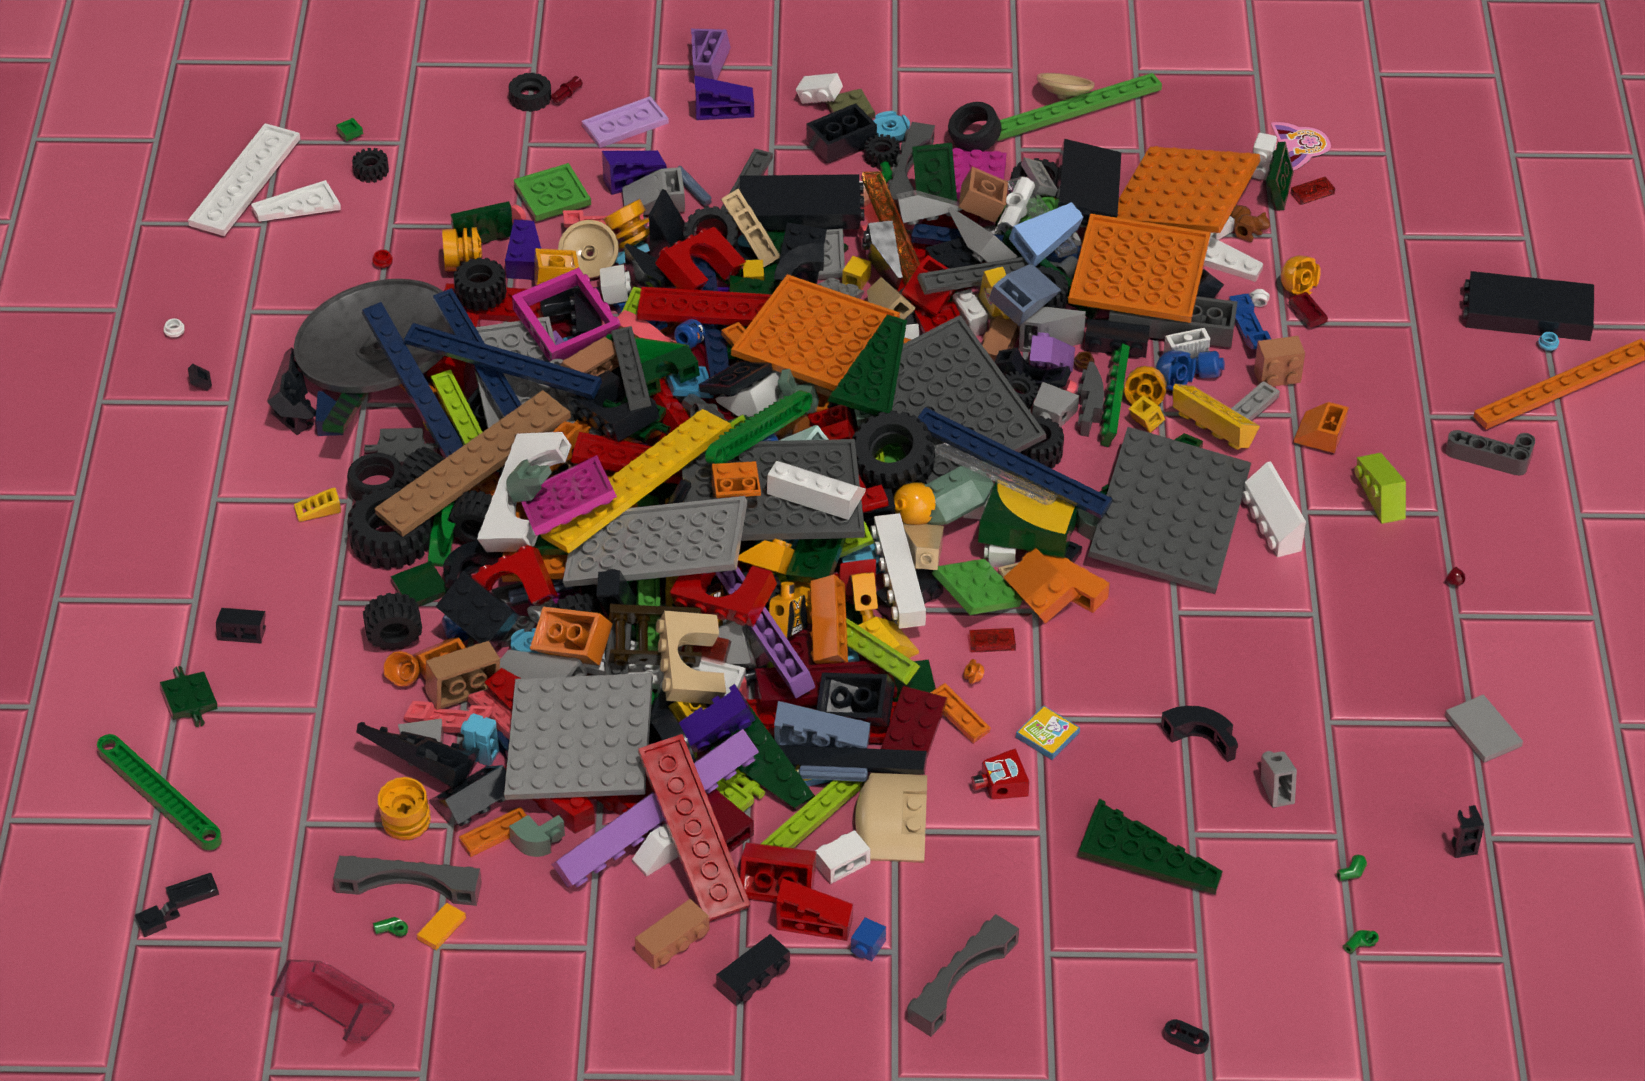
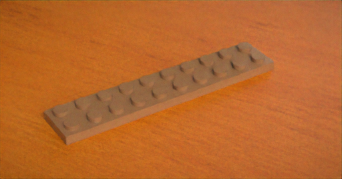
(469, 464)

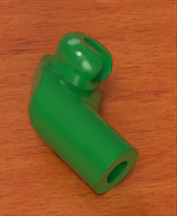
(886, 171)
(1355, 870)
(392, 925)
(1361, 938)

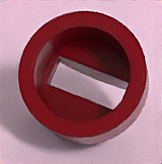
(1456, 577)

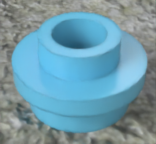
(1548, 341)

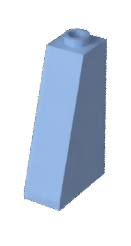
(1046, 232)

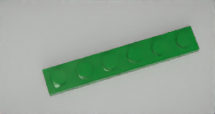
(1114, 397)

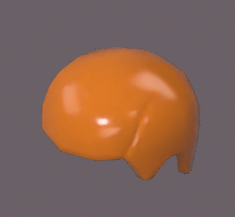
(401, 668)

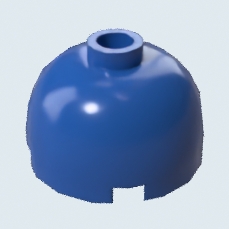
(1176, 367)

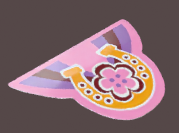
(1301, 142)

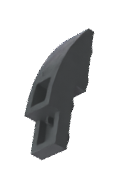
(1091, 398)

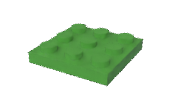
(552, 192)
(977, 586)

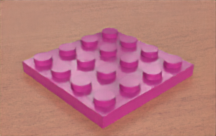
(989, 162)
(569, 495)

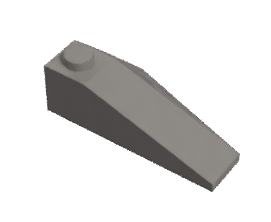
(980, 241)

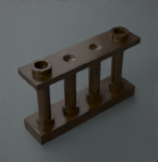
(643, 616)

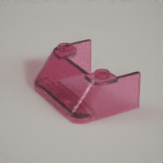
(334, 995)

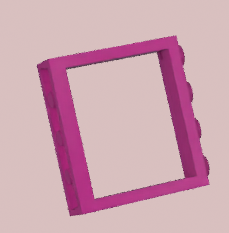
(550, 288)

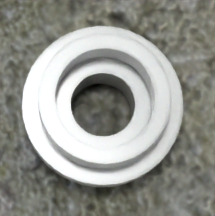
(1259, 297)
(174, 328)

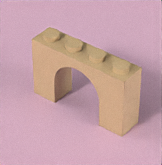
(680, 680)

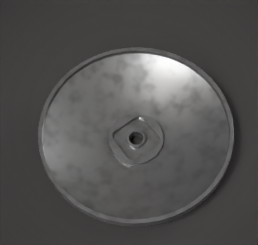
(339, 347)

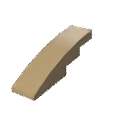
(750, 227)

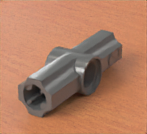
(694, 404)

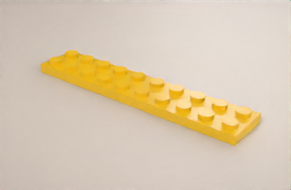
(642, 477)

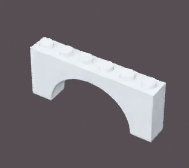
(501, 527)

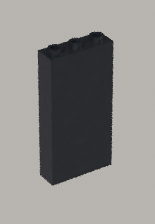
(1088, 179)
(805, 200)
(1529, 305)

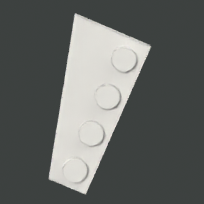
(302, 201)

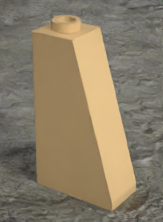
(885, 295)
(925, 544)

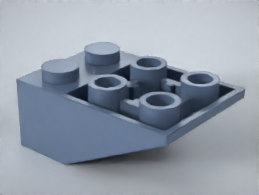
(1023, 293)

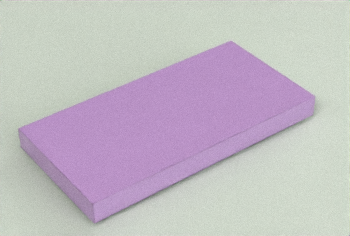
(625, 122)

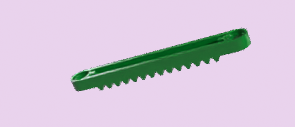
(758, 427)
(159, 792)

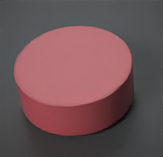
(518, 213)
(1070, 386)

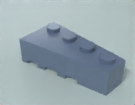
(816, 728)

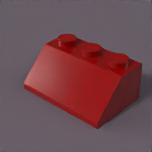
(766, 866)

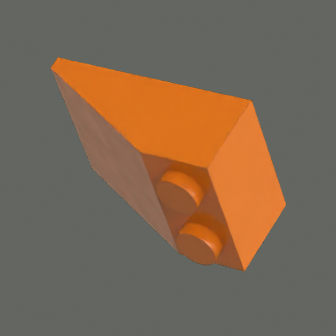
(1041, 585)
(572, 634)

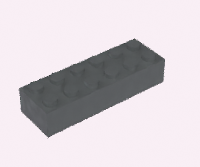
(1212, 314)

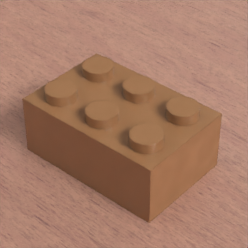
(460, 673)

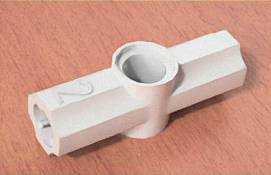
(1016, 204)

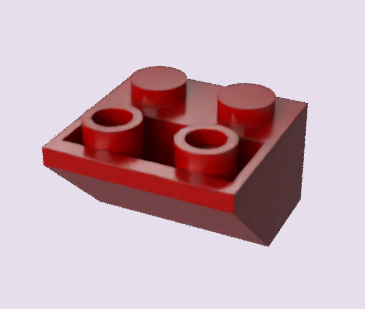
(930, 302)
(834, 422)

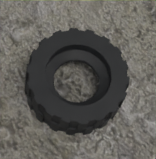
(530, 102)

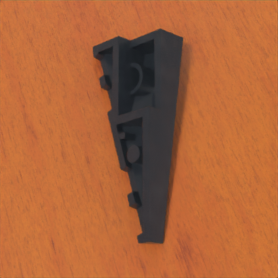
(289, 390)
(437, 759)

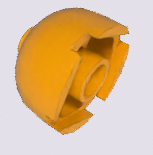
(1300, 274)
(1146, 382)
(914, 503)

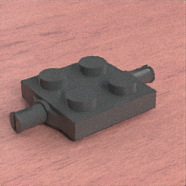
(400, 442)

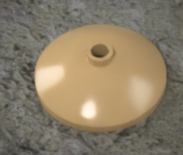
(1065, 85)
(587, 237)

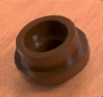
(1082, 360)

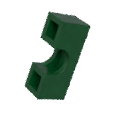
(676, 363)

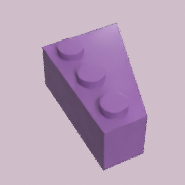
(709, 51)
(1050, 352)

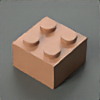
(983, 194)
(1279, 361)

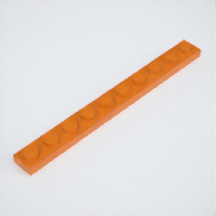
(1561, 384)

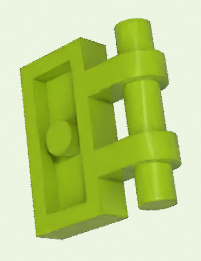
(739, 796)

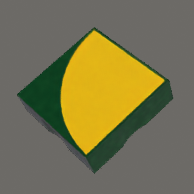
(1026, 524)

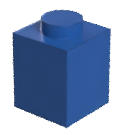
(868, 939)

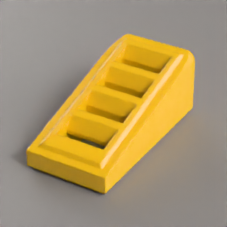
(325, 504)

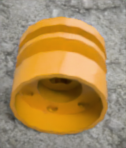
(629, 223)
(460, 249)
(404, 808)

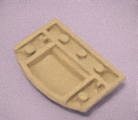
(893, 816)

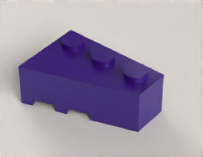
(722, 100)
(626, 167)
(521, 250)
(717, 720)

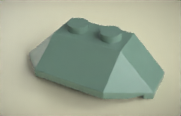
(958, 494)

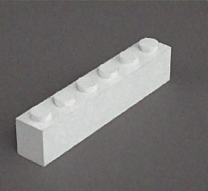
(899, 571)

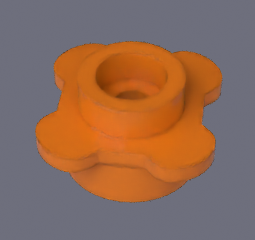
(973, 671)

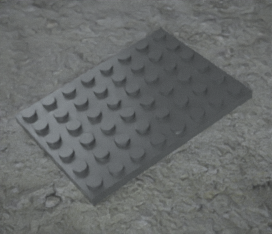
(960, 380)
(1170, 510)
(778, 518)

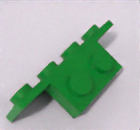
(650, 349)

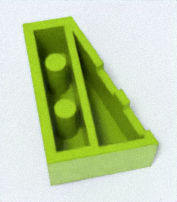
(1382, 486)

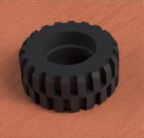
(892, 429)
(384, 548)

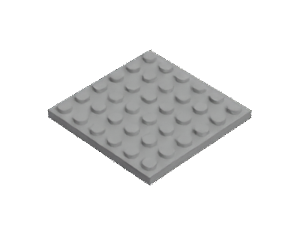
(578, 736)

